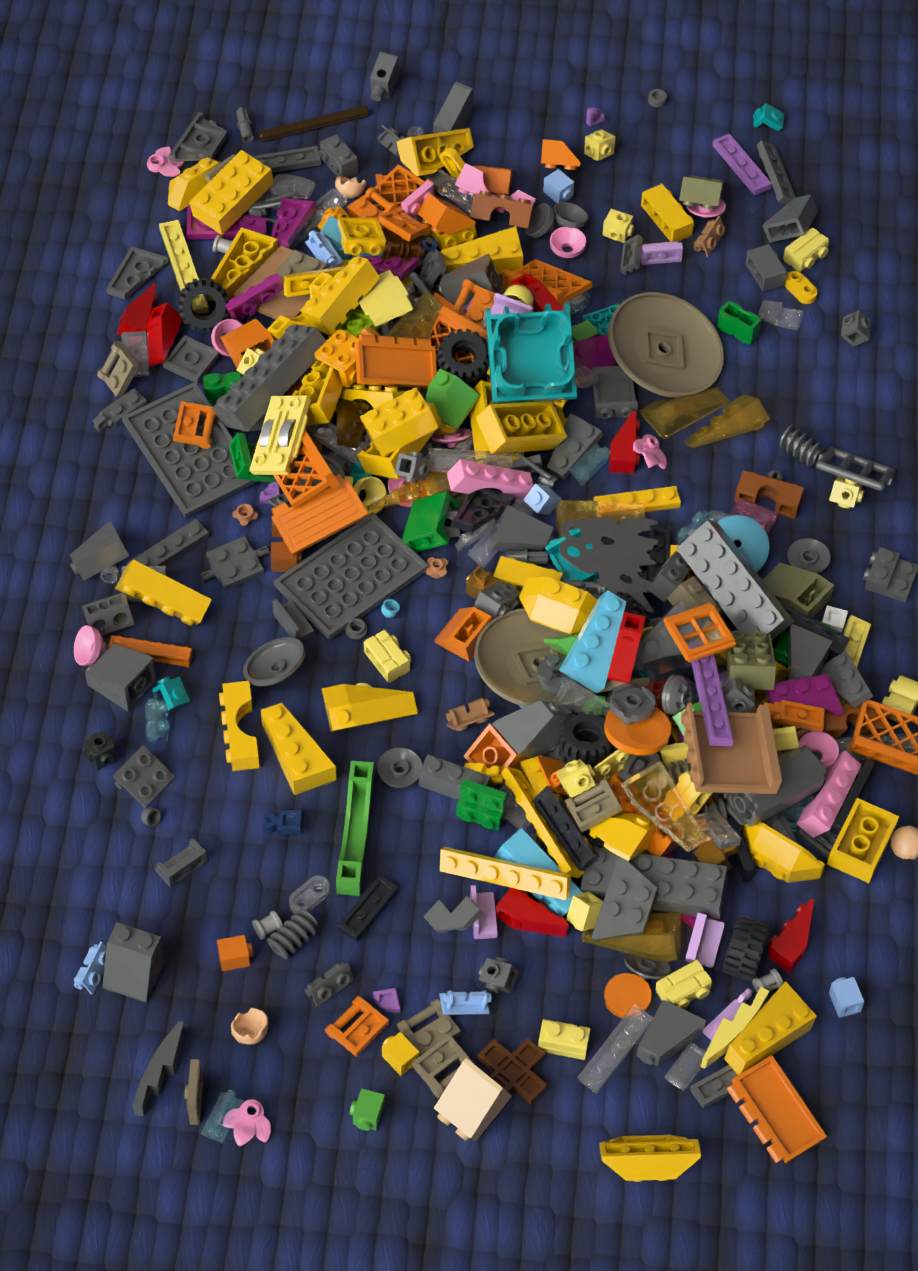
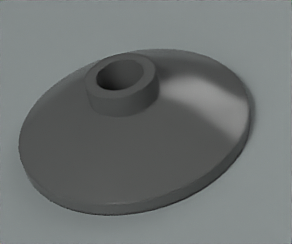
(811, 550)
(399, 759)
(647, 968)

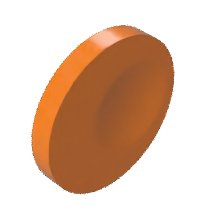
(640, 737)

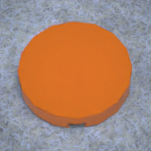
(624, 992)

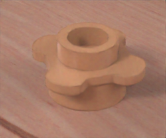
(244, 509)
(436, 572)

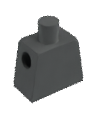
(384, 76)

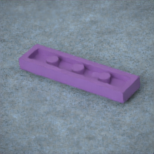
(741, 164)

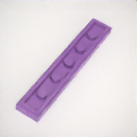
(712, 702)

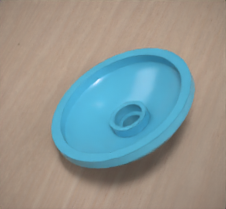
(752, 538)

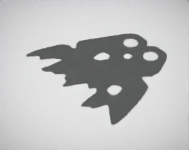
(612, 560)

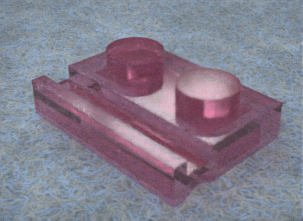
(763, 516)

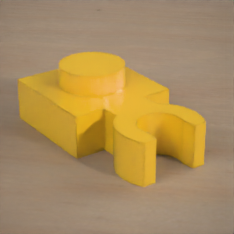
(493, 771)

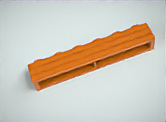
(160, 652)

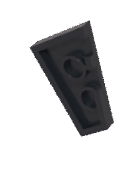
(481, 508)

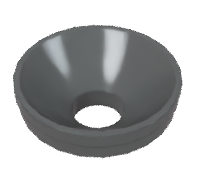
(569, 215)
(541, 221)
(676, 694)

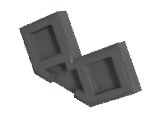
(460, 919)

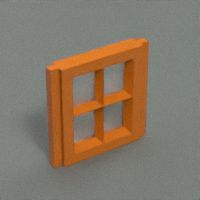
(699, 632)

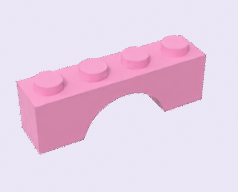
(472, 181)
(472, 476)
(822, 811)

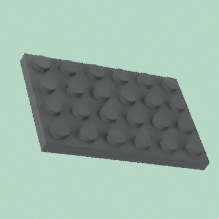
(188, 472)
(350, 575)

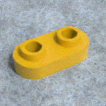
(452, 161)
(799, 285)

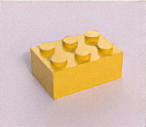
(399, 422)
(862, 840)

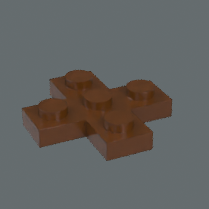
(515, 1069)

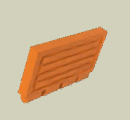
(394, 361)
(318, 516)
(777, 1108)

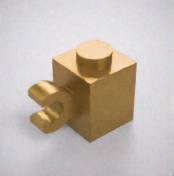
(478, 581)
(711, 854)

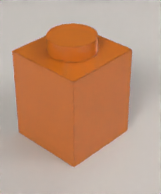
(234, 952)

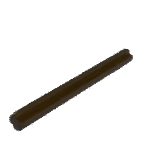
(313, 123)

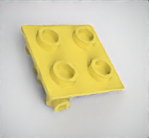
(610, 766)

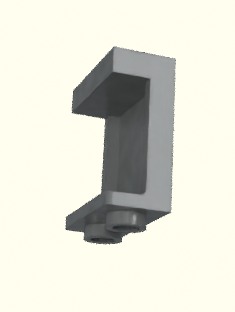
(613, 393)

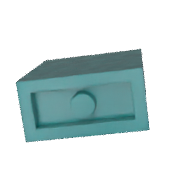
(563, 566)

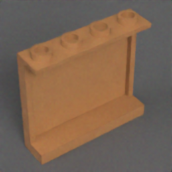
(280, 304)
(744, 767)

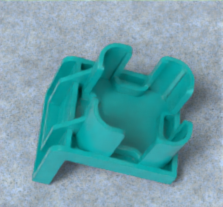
(530, 355)

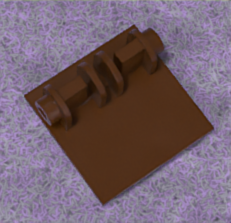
(397, 247)

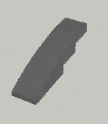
(162, 1063)

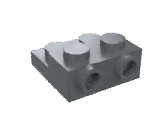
(890, 575)

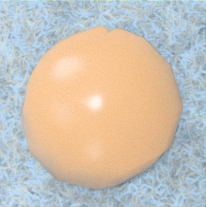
(349, 188)
(905, 842)
(250, 1027)

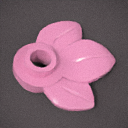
(160, 163)
(650, 449)
(247, 1125)

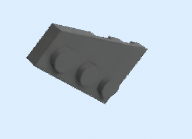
(134, 271)
(579, 440)
(846, 680)

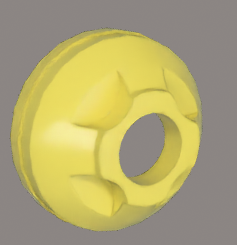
(374, 490)

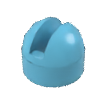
(390, 608)

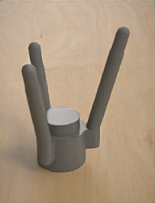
(259, 208)
(545, 478)

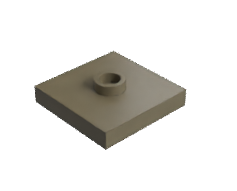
(193, 1092)

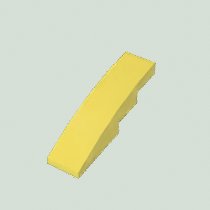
(730, 1030)

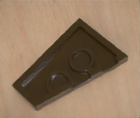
(349, 424)

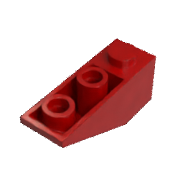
(539, 292)
(138, 312)
(161, 332)
(622, 456)
(626, 647)
(525, 914)
(791, 944)

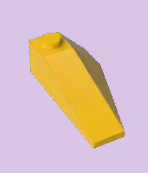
(423, 152)
(361, 705)
(624, 833)

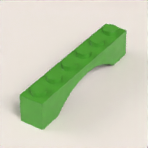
(355, 828)

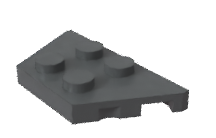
(199, 140)
(658, 641)
(625, 903)

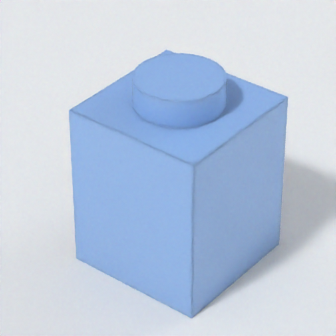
(558, 186)
(542, 499)
(846, 996)

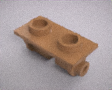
(710, 236)
(461, 718)

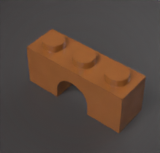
(484, 206)
(786, 495)
(280, 555)
(836, 725)

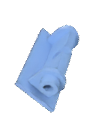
(323, 249)
(91, 976)
(465, 1003)

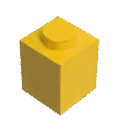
(399, 1053)

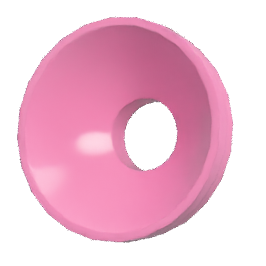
(567, 237)
(223, 327)
(88, 646)
(823, 744)

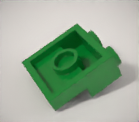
(481, 805)

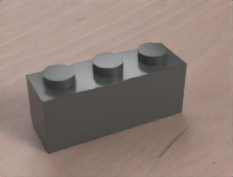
(447, 777)

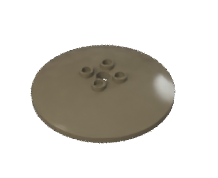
(683, 331)
(507, 657)

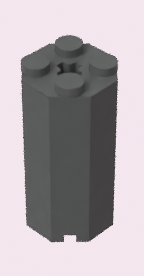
(801, 777)

